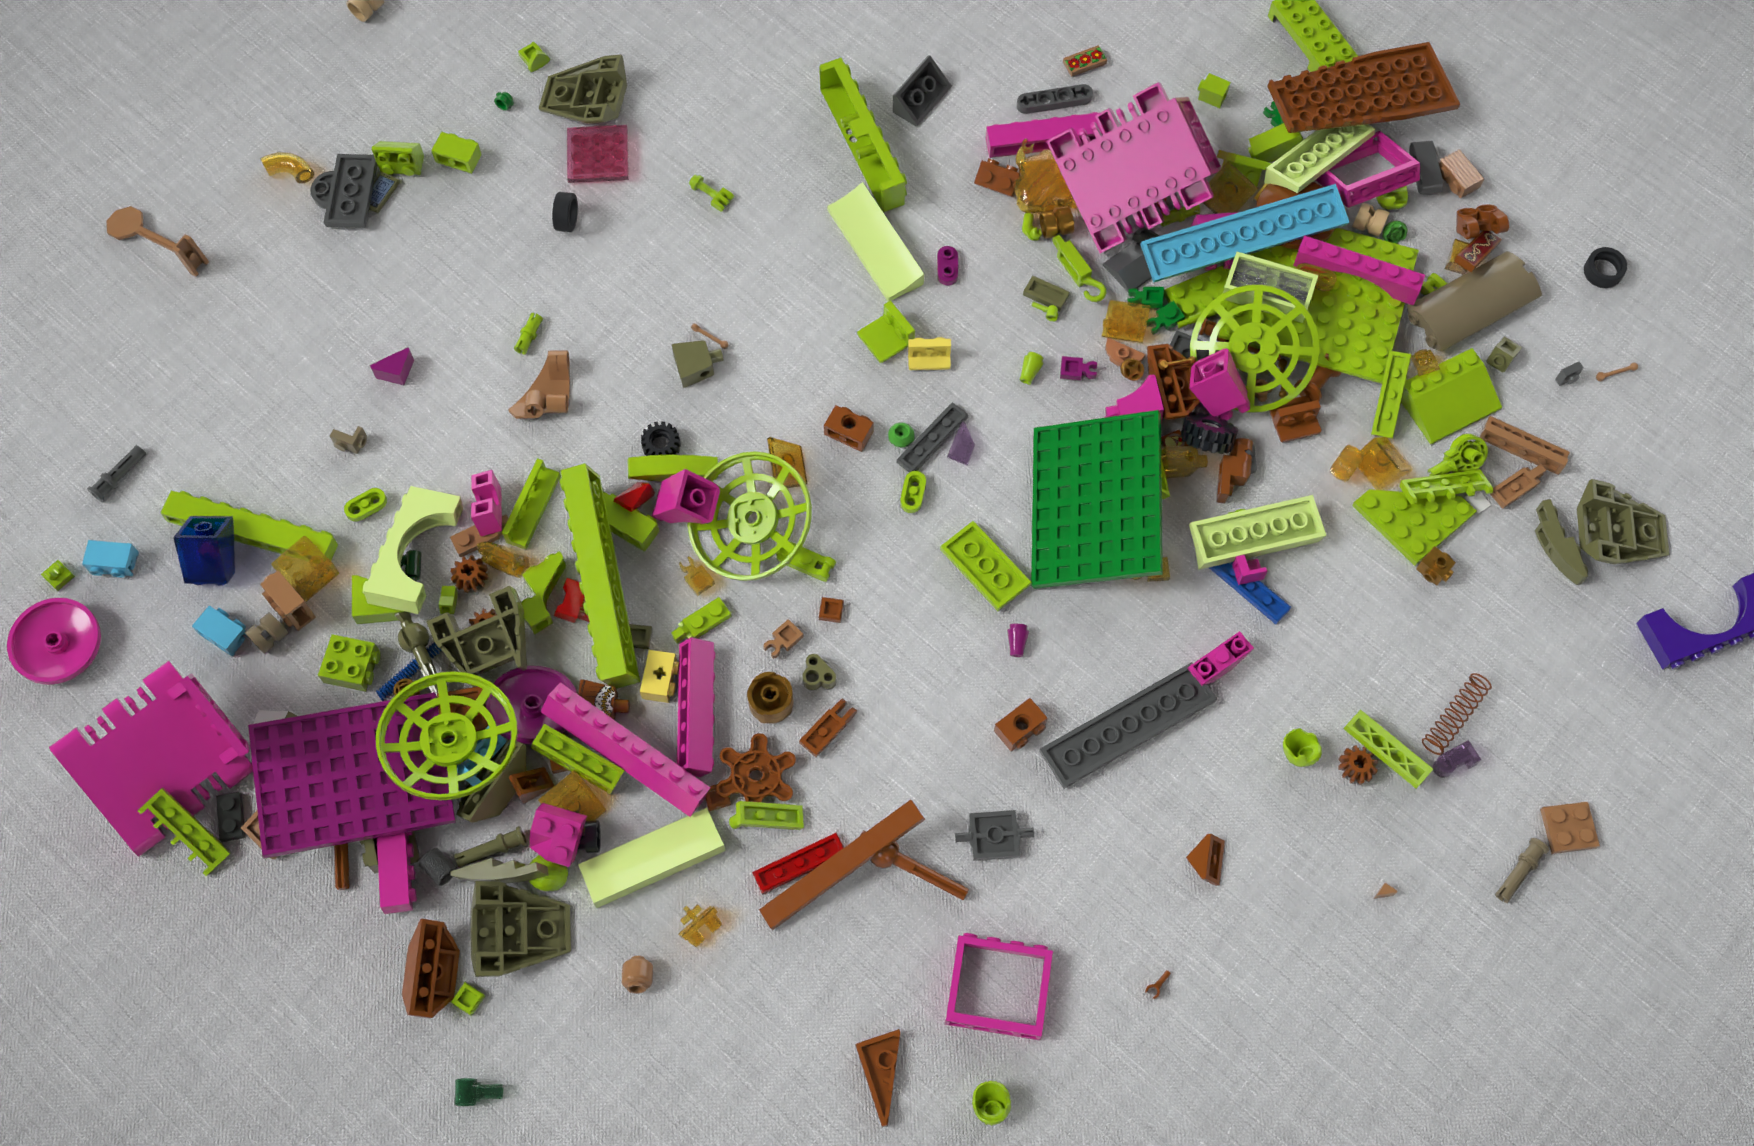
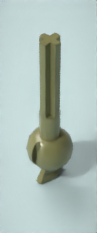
(414, 639)

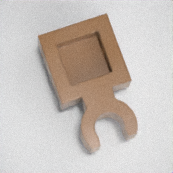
(784, 637)

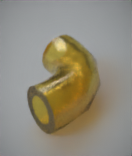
(289, 163)

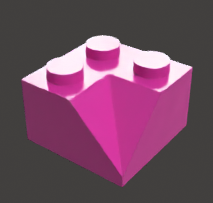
(556, 834)

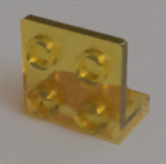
(305, 568)

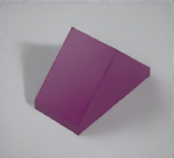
(394, 367)

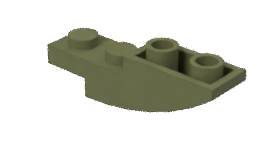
(1562, 551)

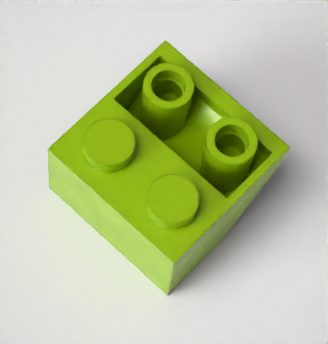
(398, 157)

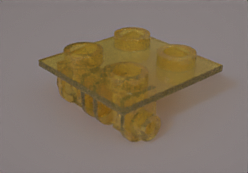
(1126, 321)

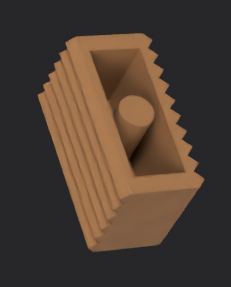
(1460, 174)

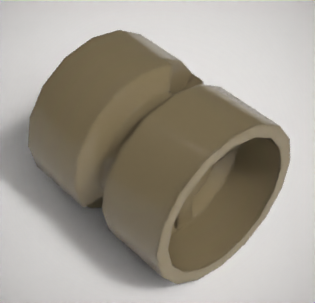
(272, 627)

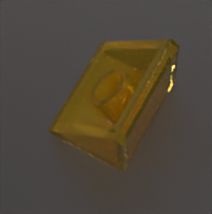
(791, 454)
(1382, 463)

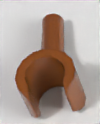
(1158, 984)

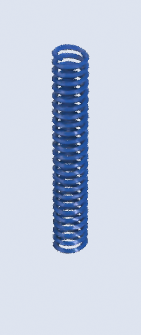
(411, 666)

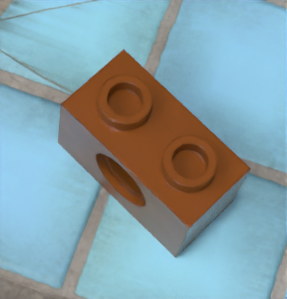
(854, 437)
(1025, 713)

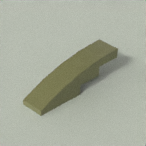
(498, 871)

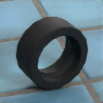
(565, 211)
(1610, 255)

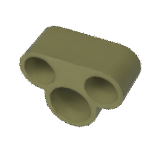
(822, 670)

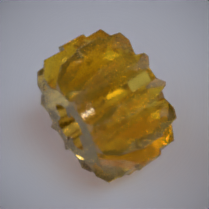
(1346, 463)

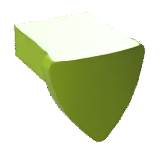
(533, 57)

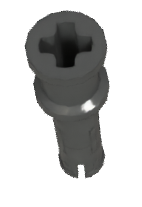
(109, 480)

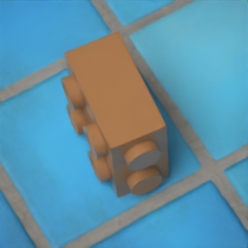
(286, 601)

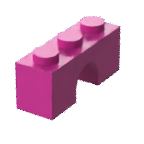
(488, 509)

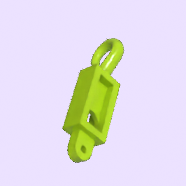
(1077, 268)

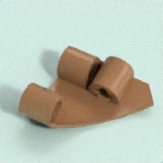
(549, 390)

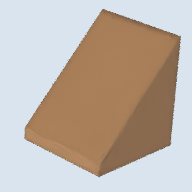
(1385, 891)

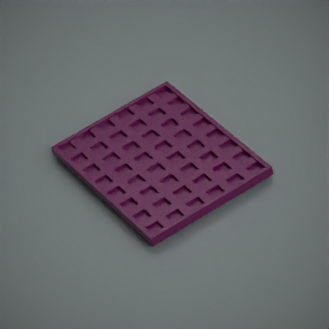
(326, 786)

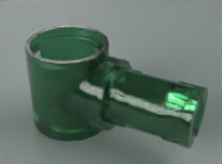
(470, 1091)

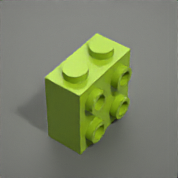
(349, 663)

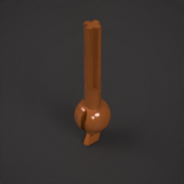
(892, 856)

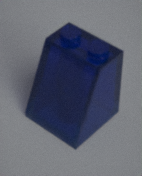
(206, 550)

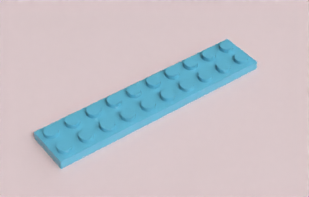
(1244, 233)

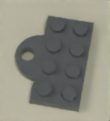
(347, 190)

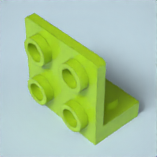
(887, 334)

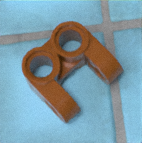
(1483, 218)

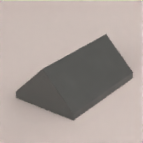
(920, 92)

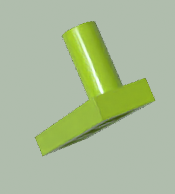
(767, 815)

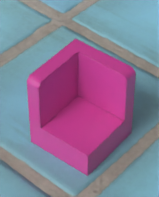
(1248, 570)

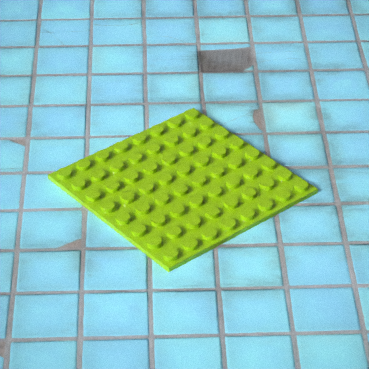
(1353, 319)

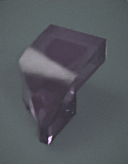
(962, 446)

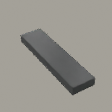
(932, 438)

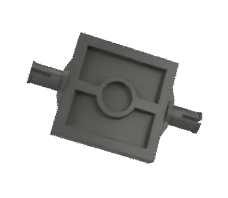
(994, 835)

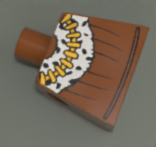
(603, 697)

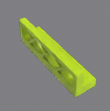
(530, 505)
(1388, 749)
(578, 758)

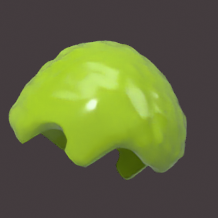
(1394, 200)
(1301, 748)
(556, 878)
(991, 1102)

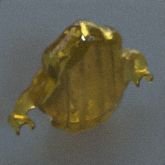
(1040, 182)

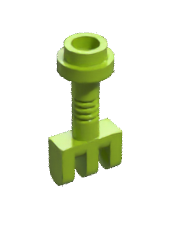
(696, 182)

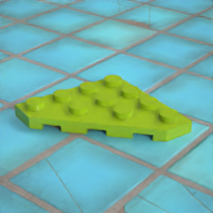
(1413, 527)

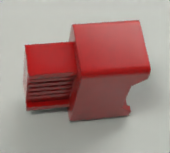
(572, 604)

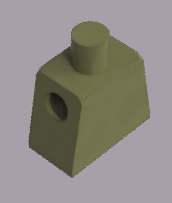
(695, 361)

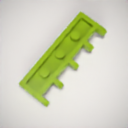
(1445, 484)
(186, 829)

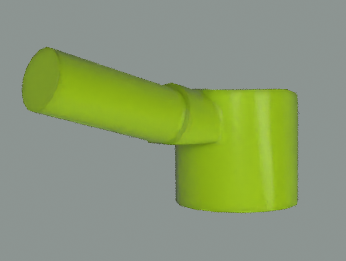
(1052, 311)

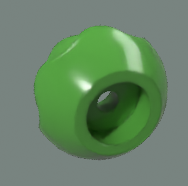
(1394, 231)
(901, 440)

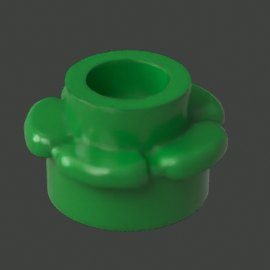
(503, 100)

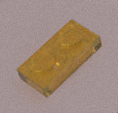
(1424, 362)

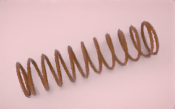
(1475, 685)

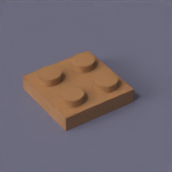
(1569, 827)

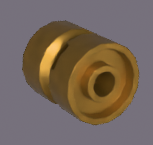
(1058, 222)

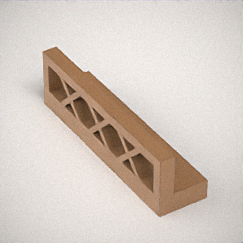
(1524, 445)

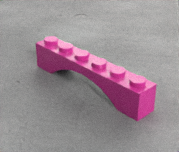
(1395, 280)

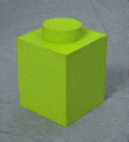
(1213, 90)

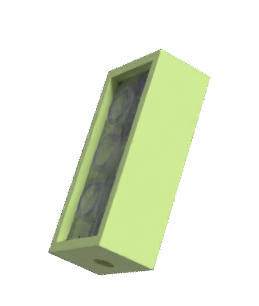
(1257, 271)

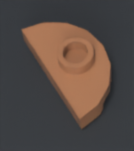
(1119, 352)

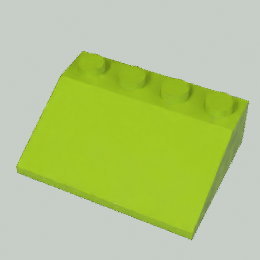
(1451, 396)

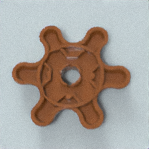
(756, 759)

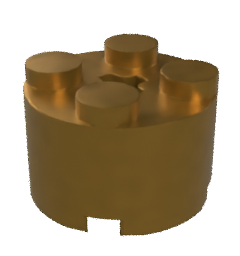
(779, 689)

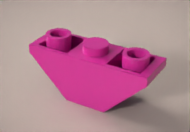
(1221, 659)

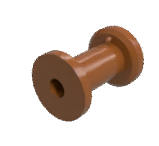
(1318, 380)

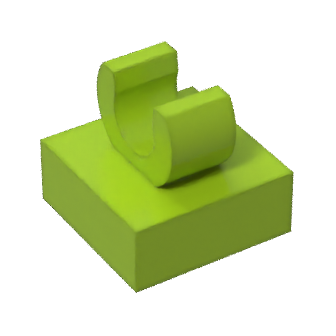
(57, 575)

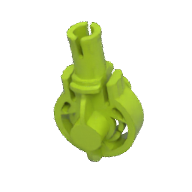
(1460, 451)

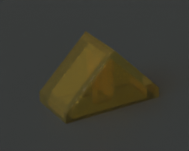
(1457, 247)

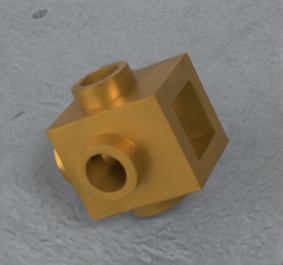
(1436, 566)

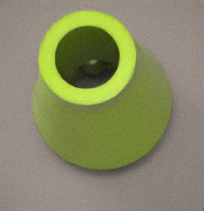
(1031, 365)

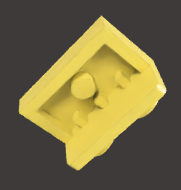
(929, 354)

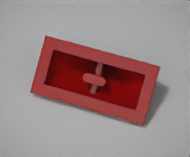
(635, 496)

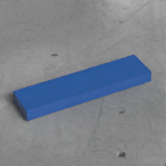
(1255, 593)

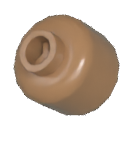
(637, 974)

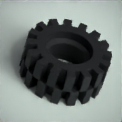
(660, 431)

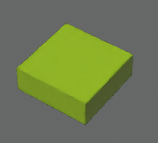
(468, 999)

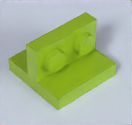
(1249, 167)

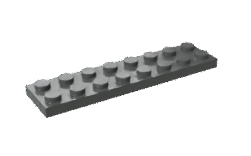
(1126, 726)

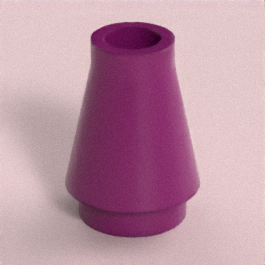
(1017, 639)

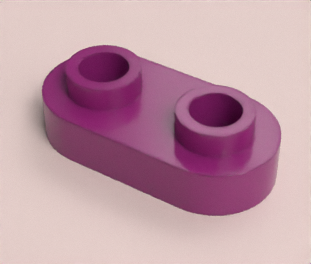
(947, 263)

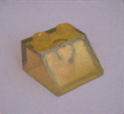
(1230, 190)
(574, 796)

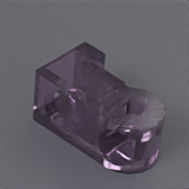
(1454, 758)

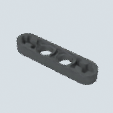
(1055, 101)

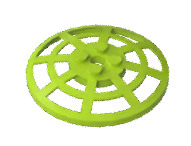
(1267, 339)
(743, 507)
(441, 726)

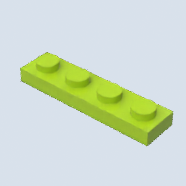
(1391, 394)

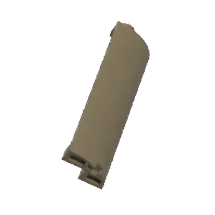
(1474, 301)

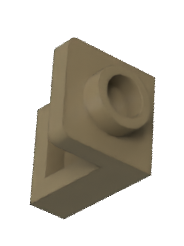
(347, 442)

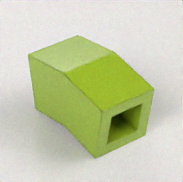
(448, 599)

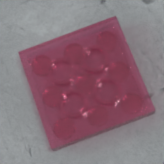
(597, 154)

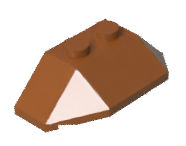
(1172, 382)
(430, 969)

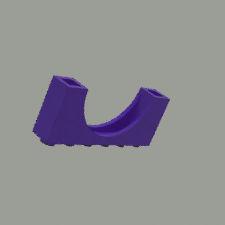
(1676, 644)

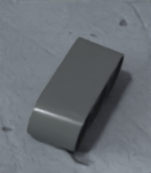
(1430, 172)

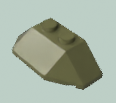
(494, 797)

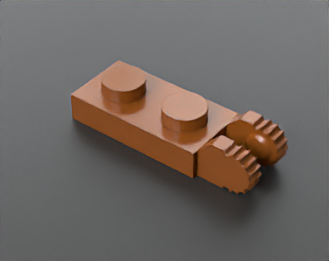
(826, 729)

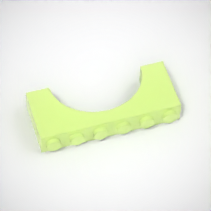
(419, 512)

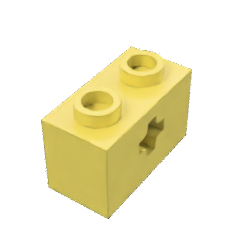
(657, 664)

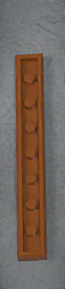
(841, 864)

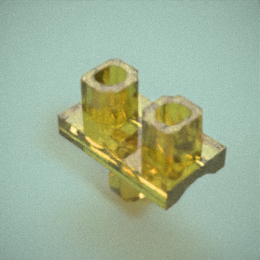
(691, 931)

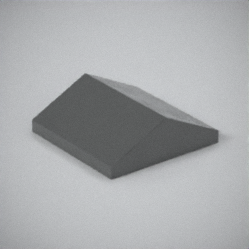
(1129, 267)

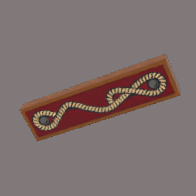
(1477, 250)

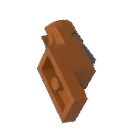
(1236, 468)

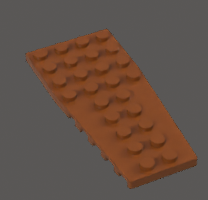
(1367, 90)

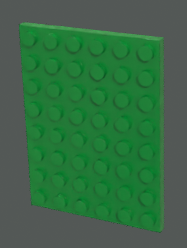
(1097, 500)

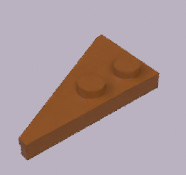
(878, 1062)

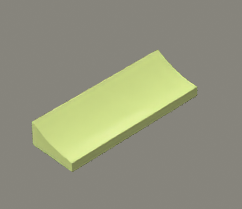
(1316, 156)
(876, 243)
(1257, 531)
(651, 857)

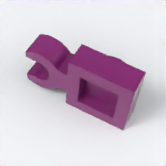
(1074, 368)

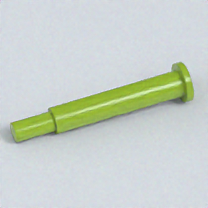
(1193, 319)

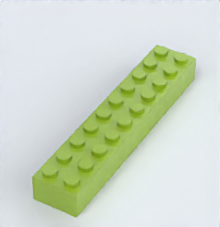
(599, 577)

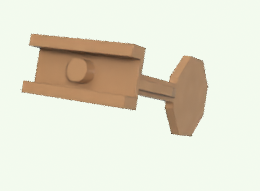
(129, 222)

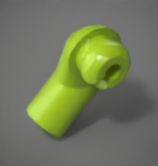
(1028, 228)

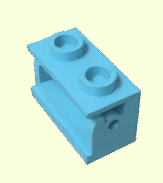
(110, 558)
(220, 630)

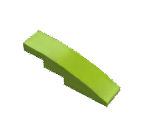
(664, 466)

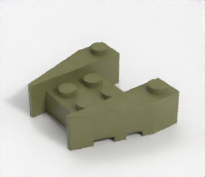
(487, 642)

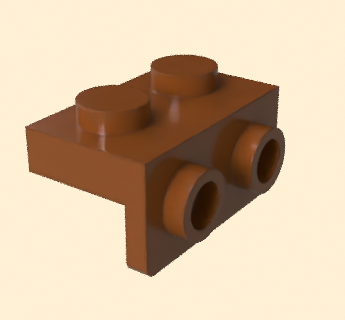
(996, 177)

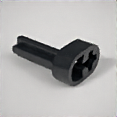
(592, 837)

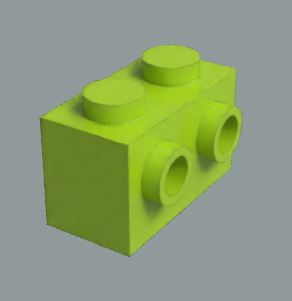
(456, 152)

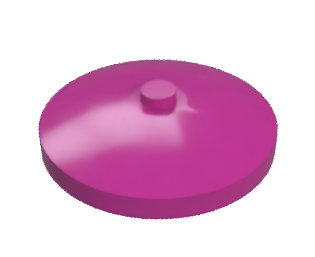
(54, 641)

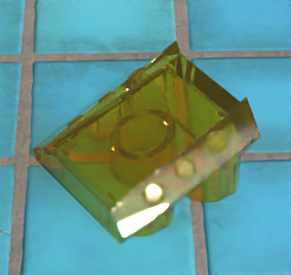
(503, 560)

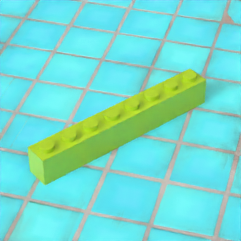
(249, 528)

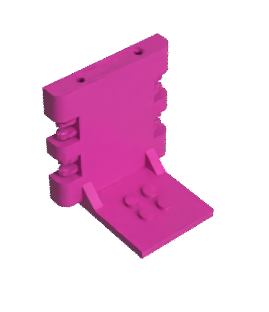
(1136, 164)
(164, 745)

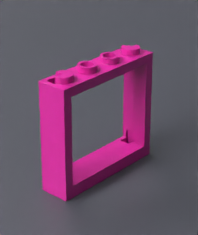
(1404, 173)
(995, 1025)

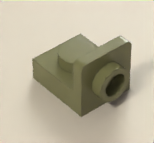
(1503, 354)

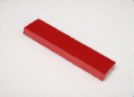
(796, 863)

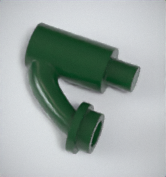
(412, 564)

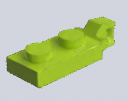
(702, 621)

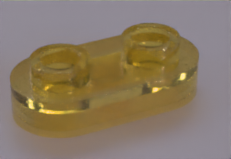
(1323, 275)

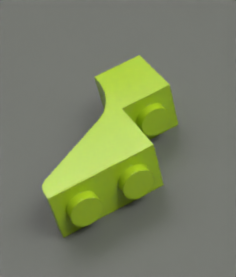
(541, 581)

